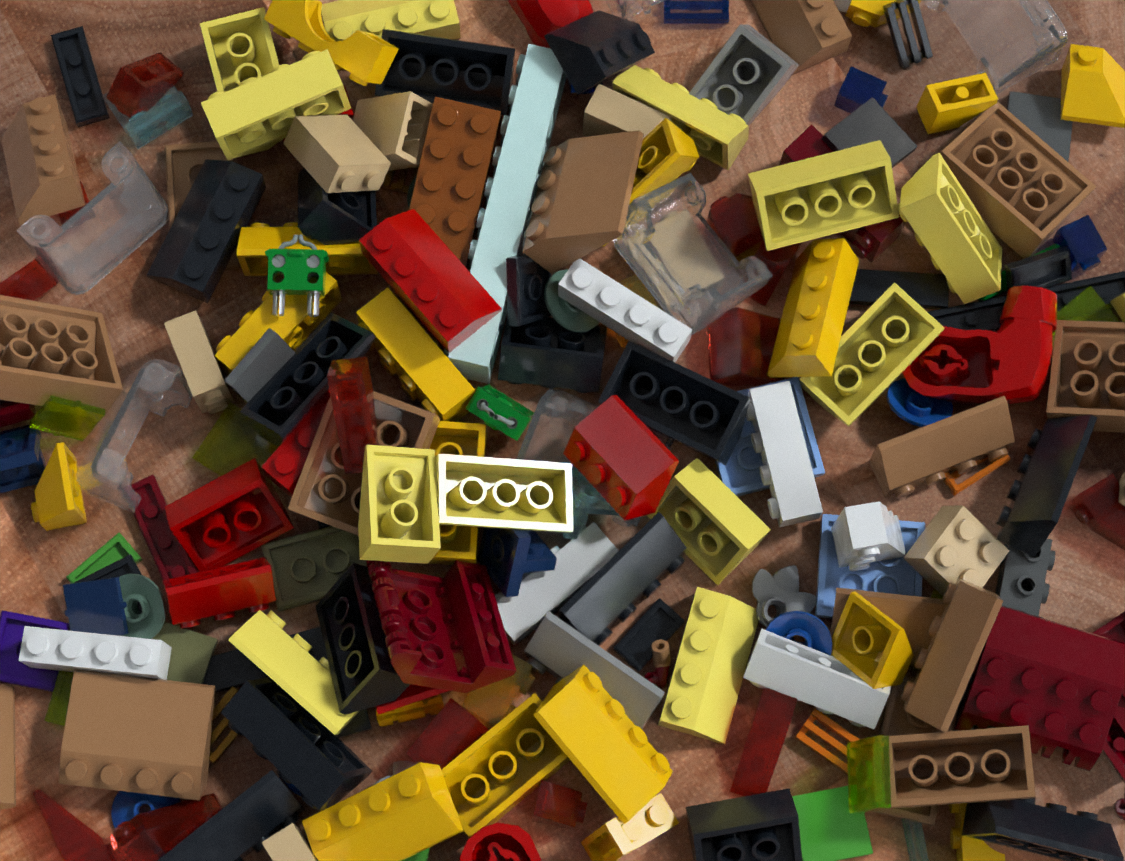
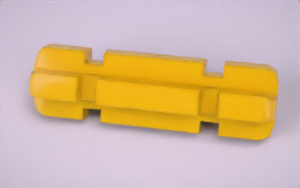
(412, 711)

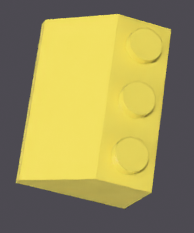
(710, 520)

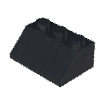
(598, 48)
(334, 216)
(552, 356)
(746, 829)

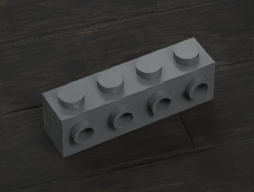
(1023, 578)

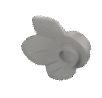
(781, 592)

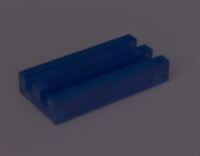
(696, 18)

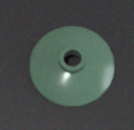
(564, 312)
(153, 614)

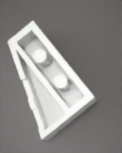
(867, 535)

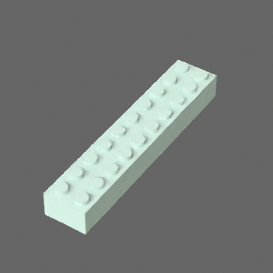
(509, 197)

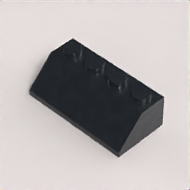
(449, 70)
(208, 228)
(303, 378)
(679, 402)
(1044, 482)
(625, 580)
(357, 644)
(295, 743)
(241, 824)
(1042, 830)

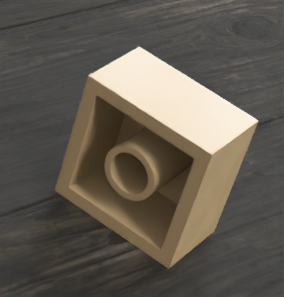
(955, 548)

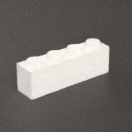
(623, 311)
(784, 454)
(554, 588)
(94, 652)
(814, 679)

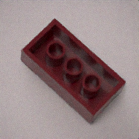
(865, 241)

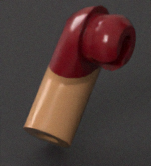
(662, 663)

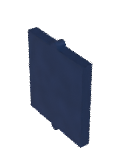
(96, 607)

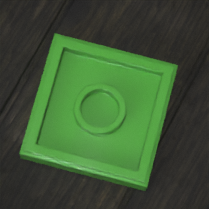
(829, 828)

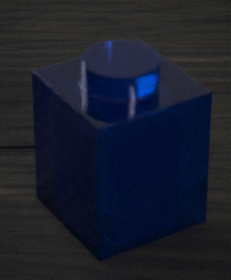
(858, 89)
(1083, 242)

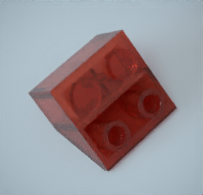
(742, 348)

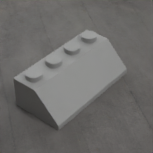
(563, 649)

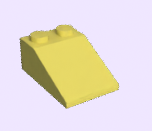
(398, 505)

